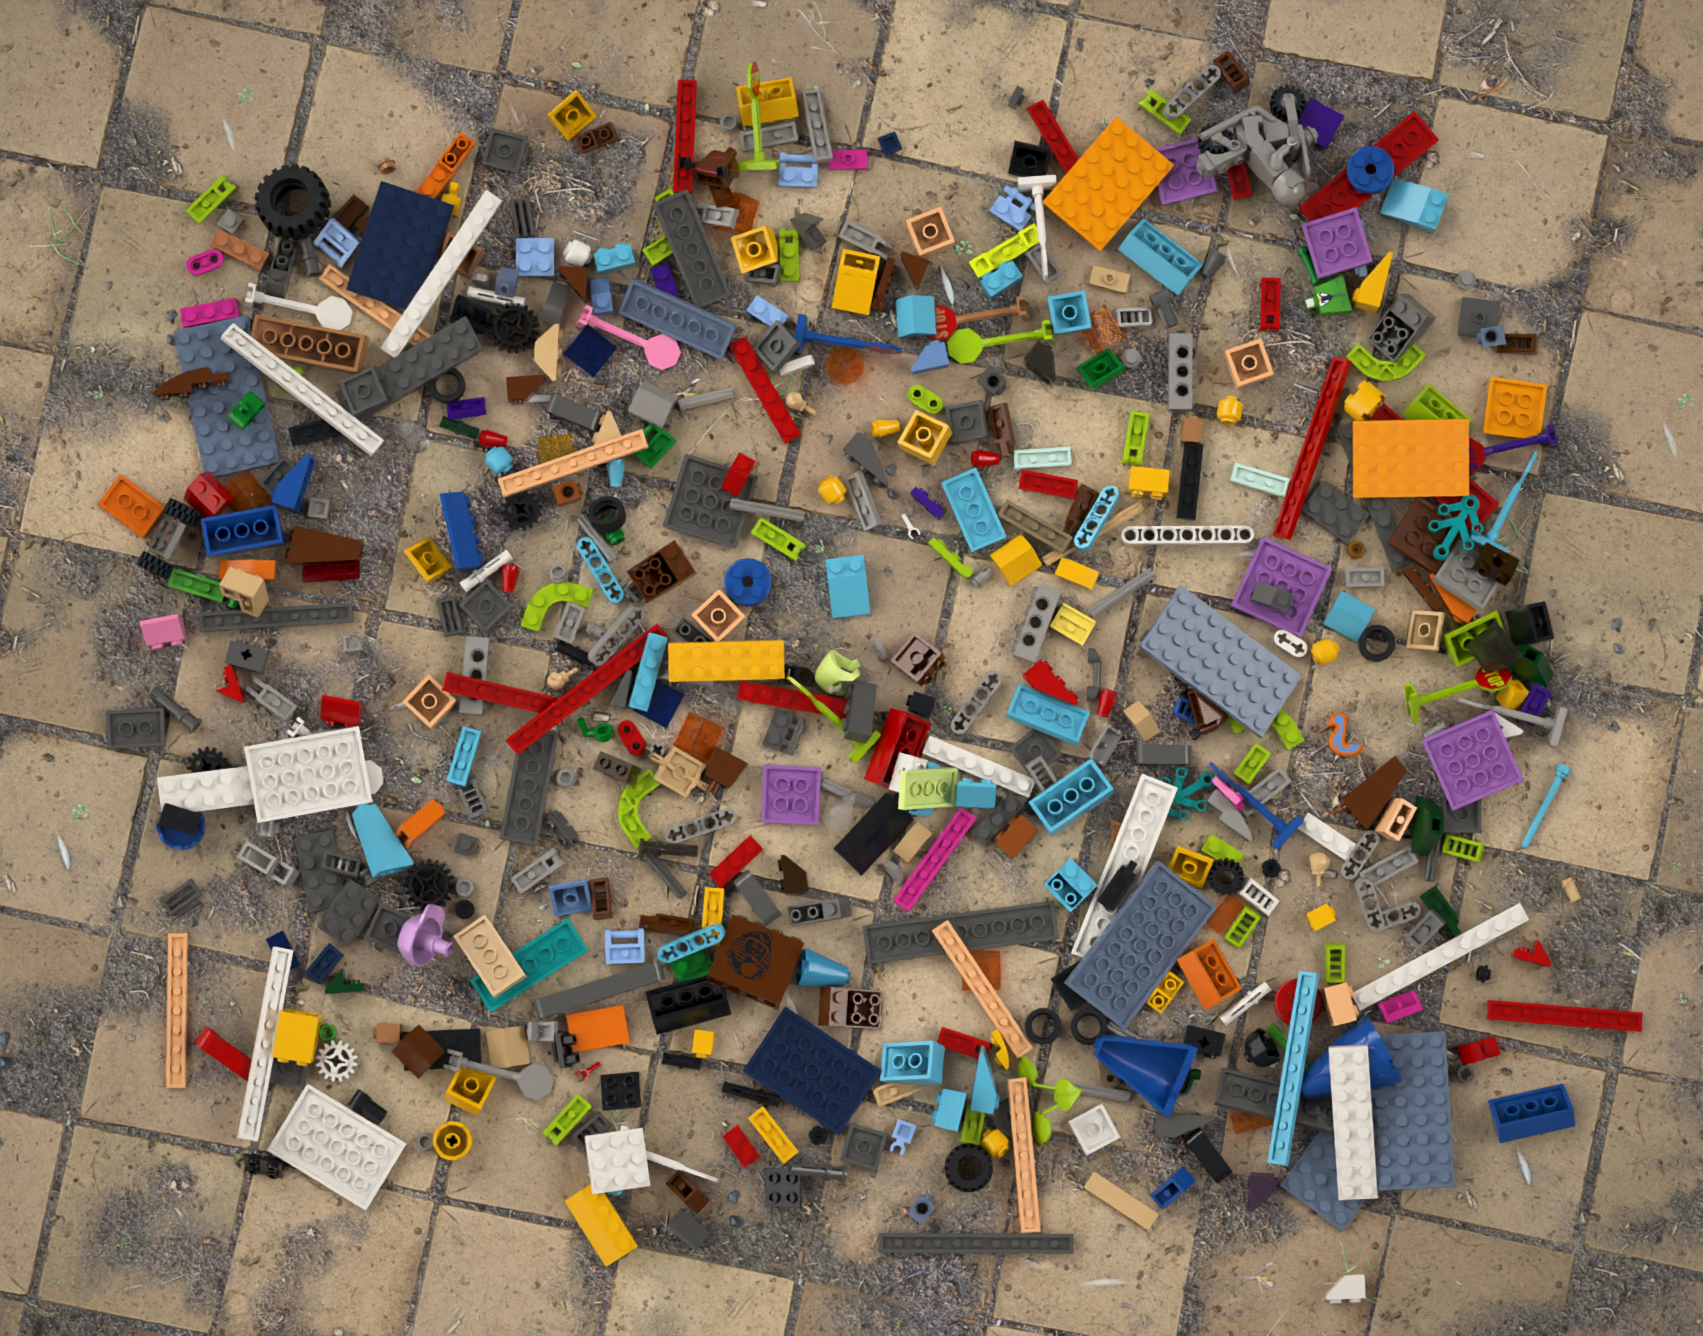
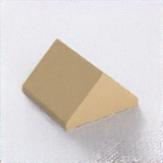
(1425, 631)
(508, 1047)

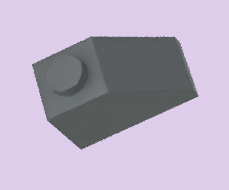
(1272, 597)

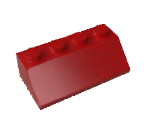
(900, 734)

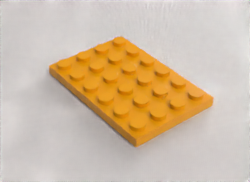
(1108, 184)
(1410, 458)

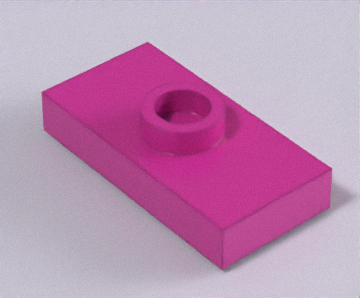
(848, 160)

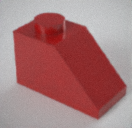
(738, 474)

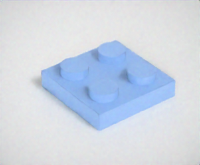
(535, 257)

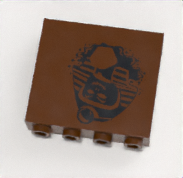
(755, 961)

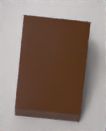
(915, 268)

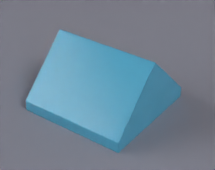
(1069, 313)
(915, 316)
(1349, 616)

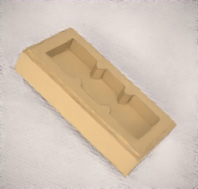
(1109, 279)

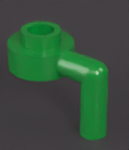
(602, 732)

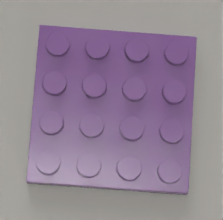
(1286, 570)
(1472, 760)

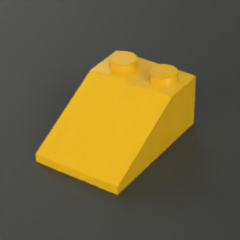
(1370, 292)

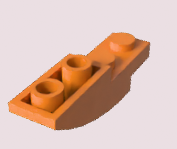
(447, 166)

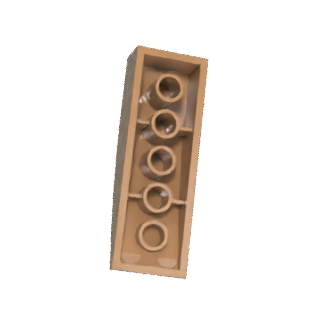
(311, 344)

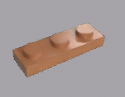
(240, 249)

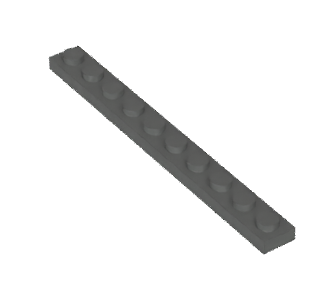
(975, 1243)

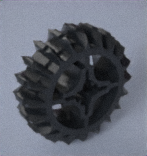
(510, 335)
(415, 875)

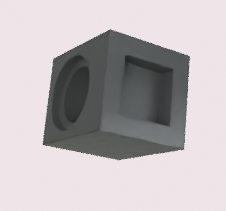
(990, 373)

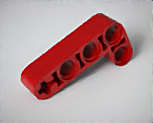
(224, 1052)

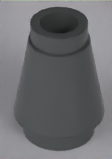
(1213, 263)

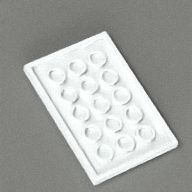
(308, 774)
(337, 1147)

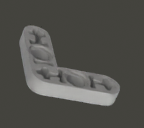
(1383, 914)

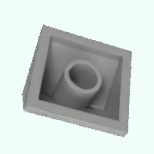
(652, 404)

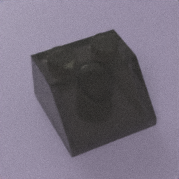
(1041, 362)
(1494, 649)

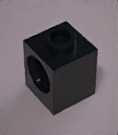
(920, 704)

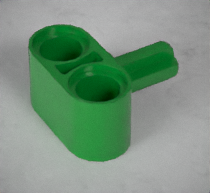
(246, 410)

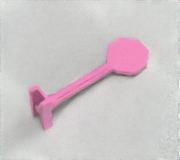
(660, 350)

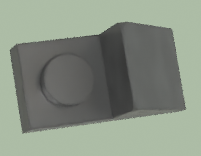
(807, 228)
(765, 275)

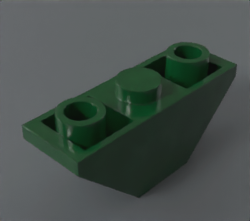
(1533, 665)
(1427, 826)

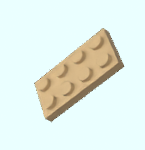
(490, 956)

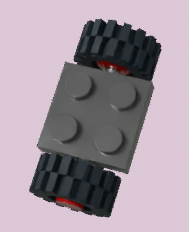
(167, 537)

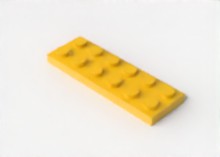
(726, 660)

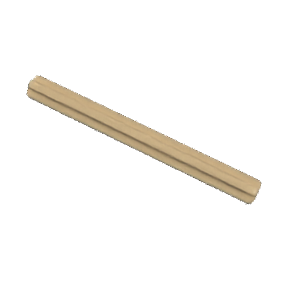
(1110, 524)

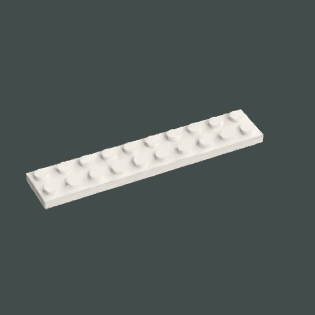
(1134, 842)

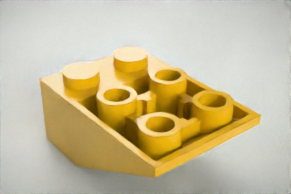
(855, 282)

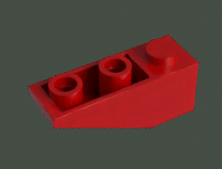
(1045, 681)

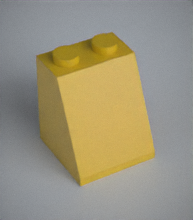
(297, 1036)

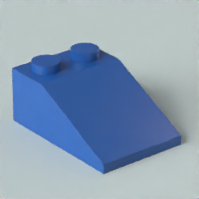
(293, 486)

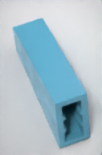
(379, 842)

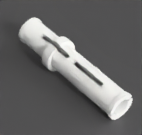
(474, 293)
(479, 575)
(1245, 1003)

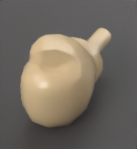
(796, 402)
(558, 680)
(1319, 863)

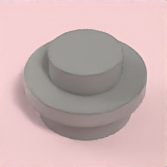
(729, 123)
(1466, 280)
(1131, 358)
(558, 574)
(565, 778)
(425, 1141)

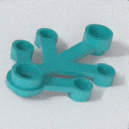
(1457, 524)
(1180, 795)

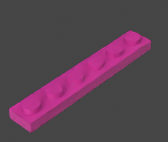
(934, 859)

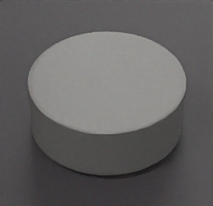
(481, 279)
(464, 887)

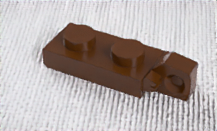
(883, 285)
(1002, 428)
(1080, 509)
(667, 924)

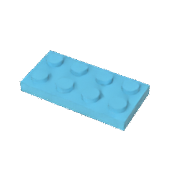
(973, 510)
(1047, 714)

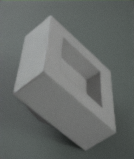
(230, 222)
(318, 508)

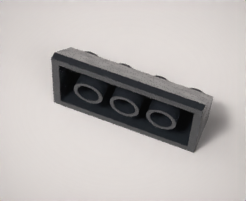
(873, 834)
(686, 1004)

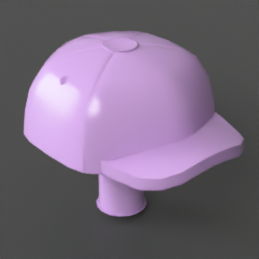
(422, 937)

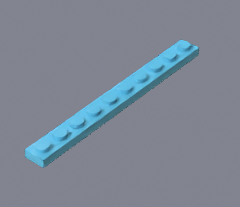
(1293, 1068)

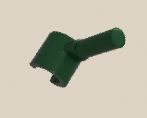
(1194, 1074)

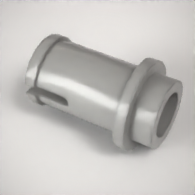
(979, 578)
(595, 630)
(1439, 727)

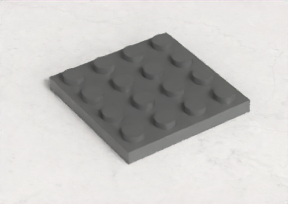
(701, 505)

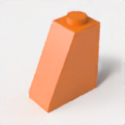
(420, 823)

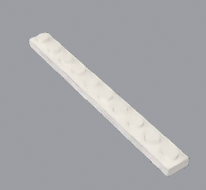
(441, 274)
(302, 389)
(1439, 956)
(264, 1044)

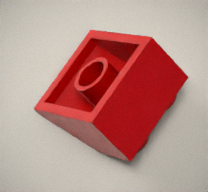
(208, 495)
(341, 711)

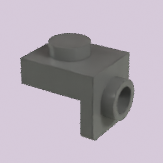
(633, 594)

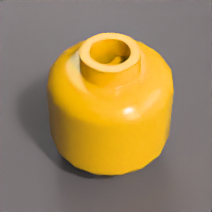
(1229, 410)
(832, 490)
(1325, 651)
(995, 1143)

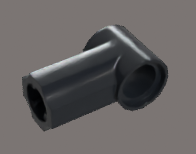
(365, 1105)

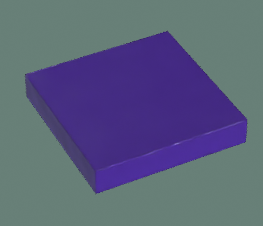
(1322, 119)

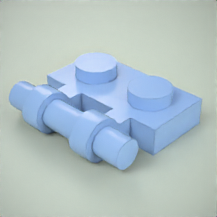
(1010, 213)

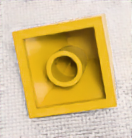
(755, 248)

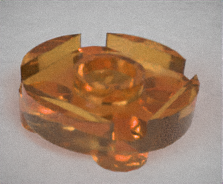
(835, 360)

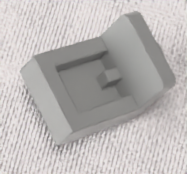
(542, 1031)

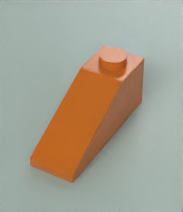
(1455, 606)

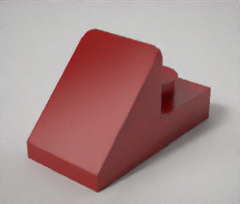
(234, 689)
(1537, 956)
(1478, 1050)

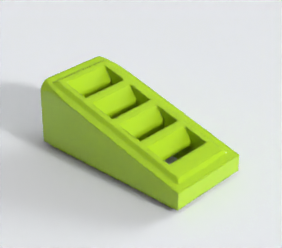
(1479, 853)
(1246, 909)
(1330, 946)

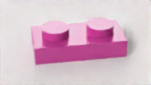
(1224, 787)

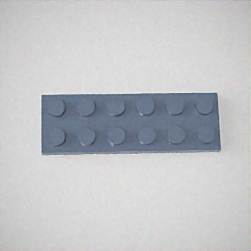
(677, 318)

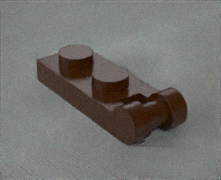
(1423, 589)

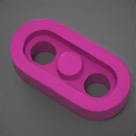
(204, 260)

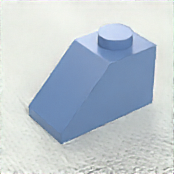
(601, 297)
(931, 358)

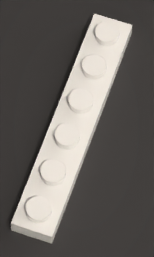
(978, 766)

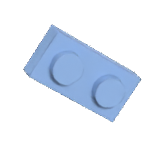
(766, 312)

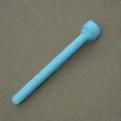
(1561, 773)

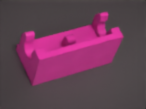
(1399, 1006)

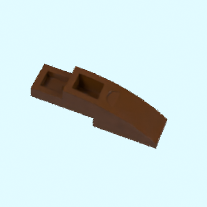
(184, 383)

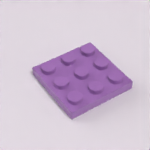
(1183, 180)
(1337, 243)
(791, 795)

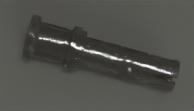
(658, 848)

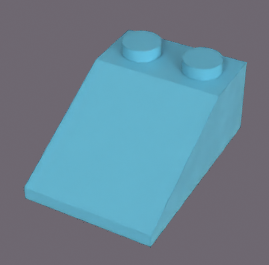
(1414, 204)
(848, 586)
(913, 1063)
(984, 1093)
(949, 1109)

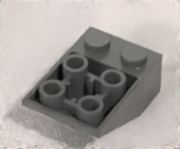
(1401, 326)

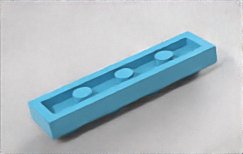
(647, 672)

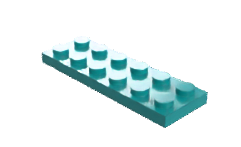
(538, 961)

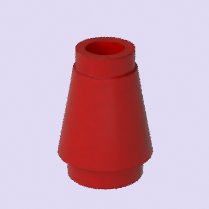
(490, 439)
(984, 458)
(509, 577)
(1106, 702)

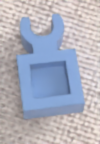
(903, 1133)

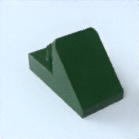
(339, 985)

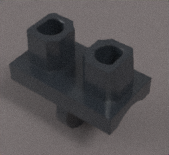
(562, 1051)

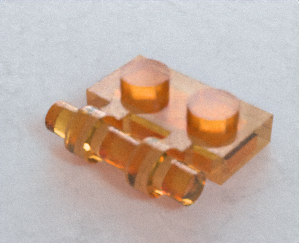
(1106, 328)

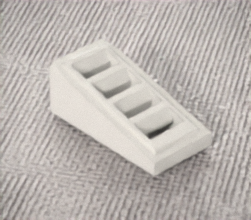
(1247, 896)

